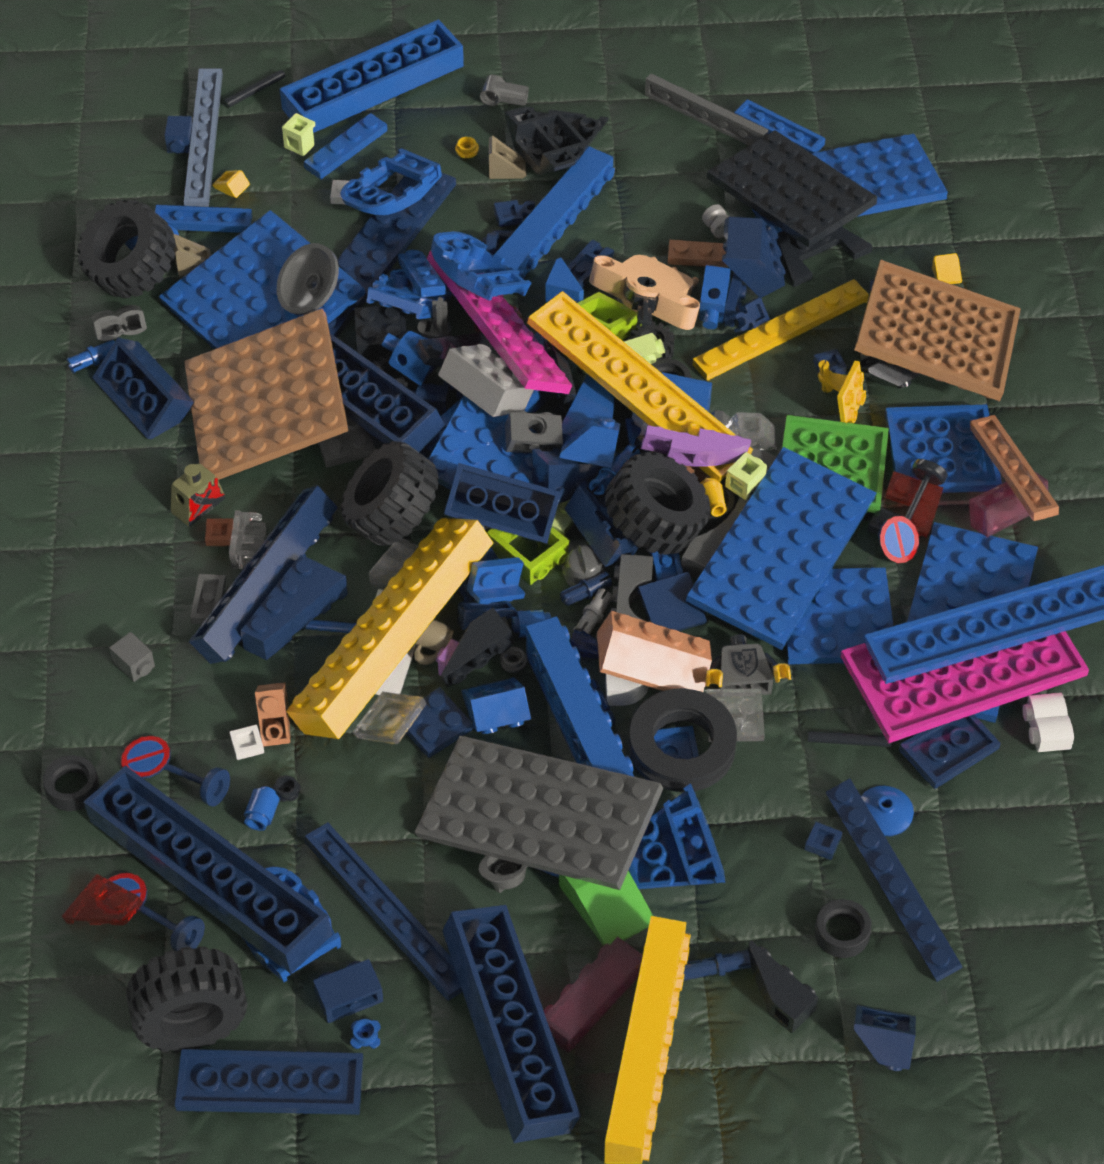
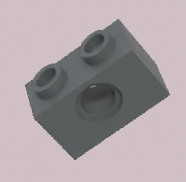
(522, 440)

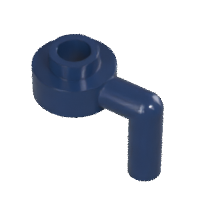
(493, 238)

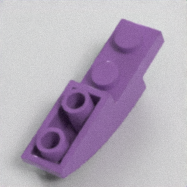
(705, 449)

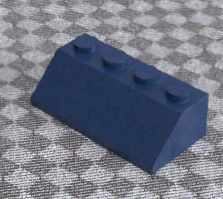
(142, 388)
(502, 503)

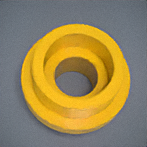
(467, 147)

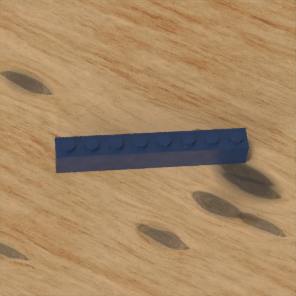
(286, 542)

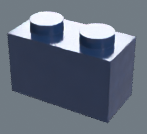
(348, 990)

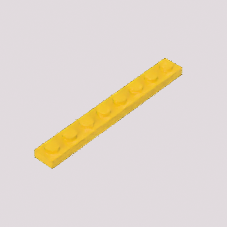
(780, 329)

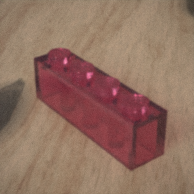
(593, 993)

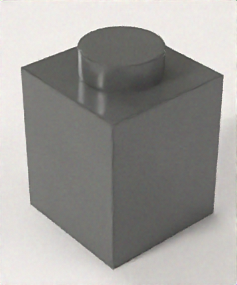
(132, 657)

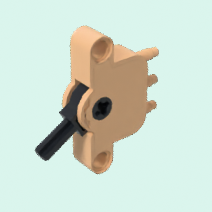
(648, 289)

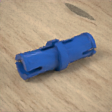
(90, 356)

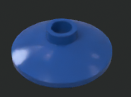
(892, 819)

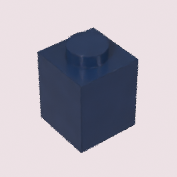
(178, 134)

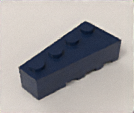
(293, 603)

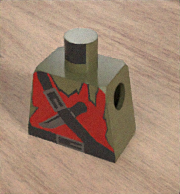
(195, 494)

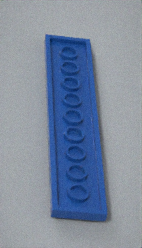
(988, 625)

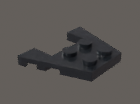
(795, 252)

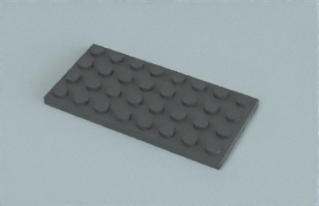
(540, 811)

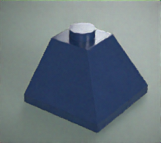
(887, 1035)

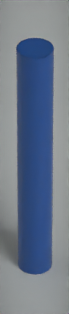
(332, 626)

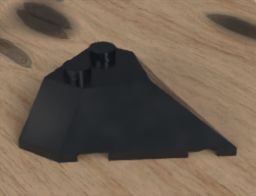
(551, 138)

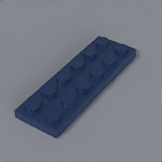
(269, 1082)

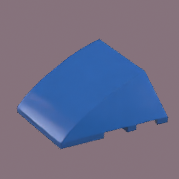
(677, 847)

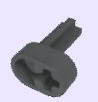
(438, 324)

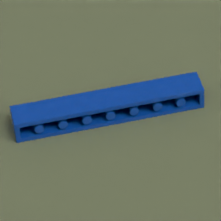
(557, 211)

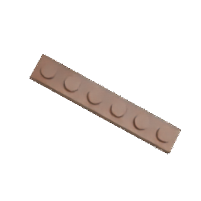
(1014, 468)

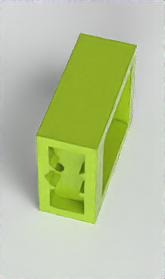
(611, 314)
(542, 564)

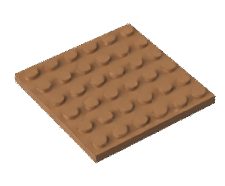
(938, 330)
(265, 395)

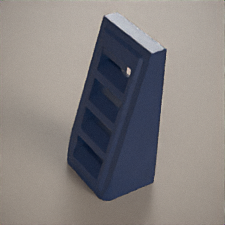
(471, 610)

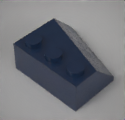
(753, 254)

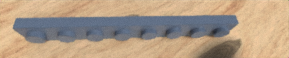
(203, 138)

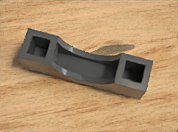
(631, 574)

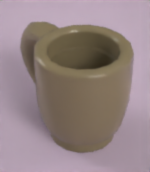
(433, 638)

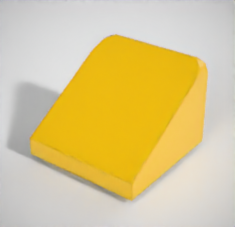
(231, 183)
(947, 268)

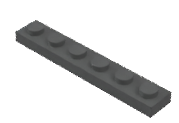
(703, 110)

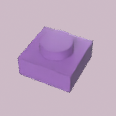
(445, 654)

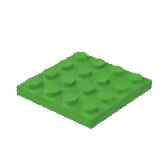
(842, 447)

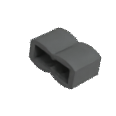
(112, 324)

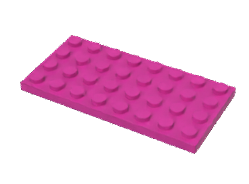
(964, 687)

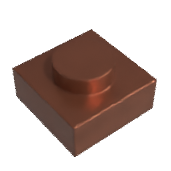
(218, 532)

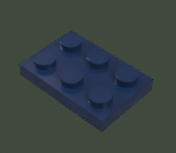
(949, 749)

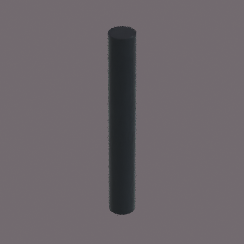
(255, 88)
(848, 739)

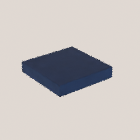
(667, 604)

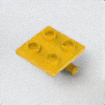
(849, 387)

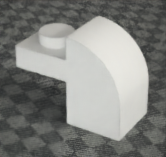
(622, 691)

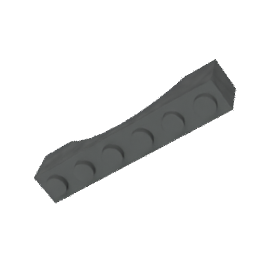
(705, 545)

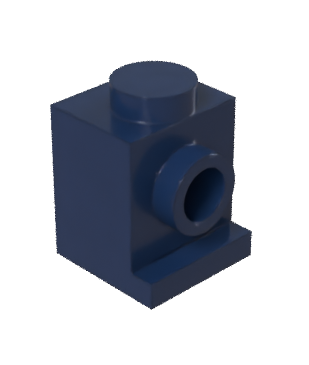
(435, 395)

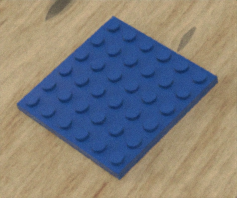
(237, 286)

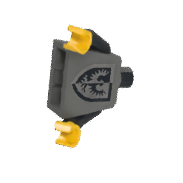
(745, 667)

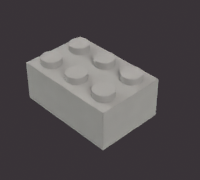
(484, 380)

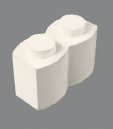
(1049, 722)

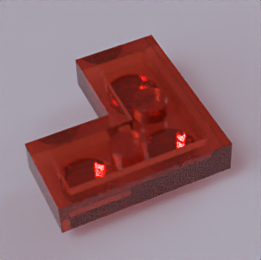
(903, 489)

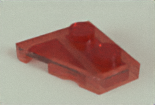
(103, 903)

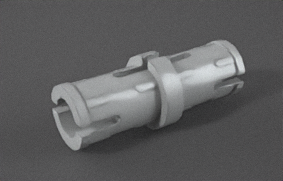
(594, 612)

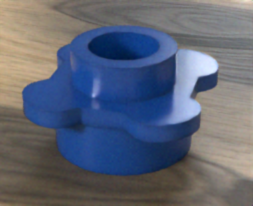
(365, 1026)

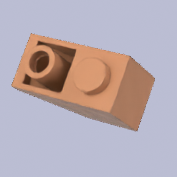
(272, 714)

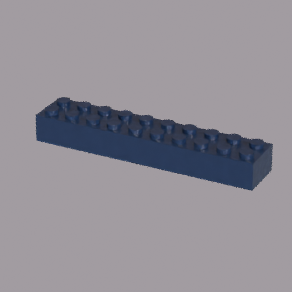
(209, 869)

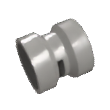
(715, 218)

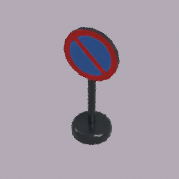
(898, 535)

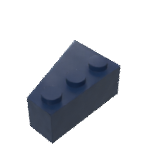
(592, 520)

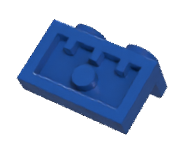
(496, 580)

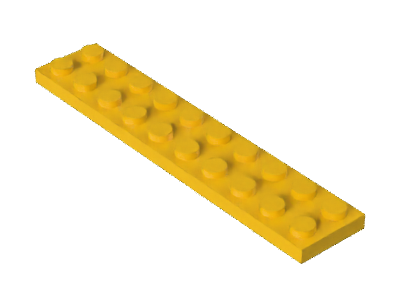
(623, 372)

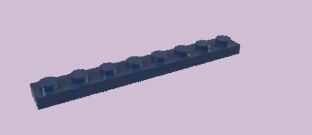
(894, 880)
(385, 909)

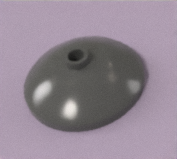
(307, 279)

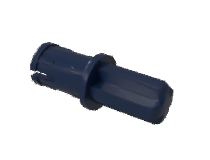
(585, 589)

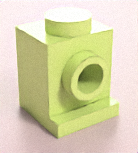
(298, 134)
(647, 347)
(745, 475)

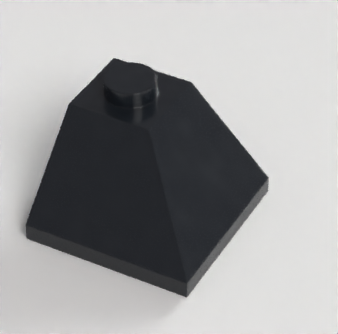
(885, 373)

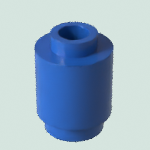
(527, 618)
(261, 808)

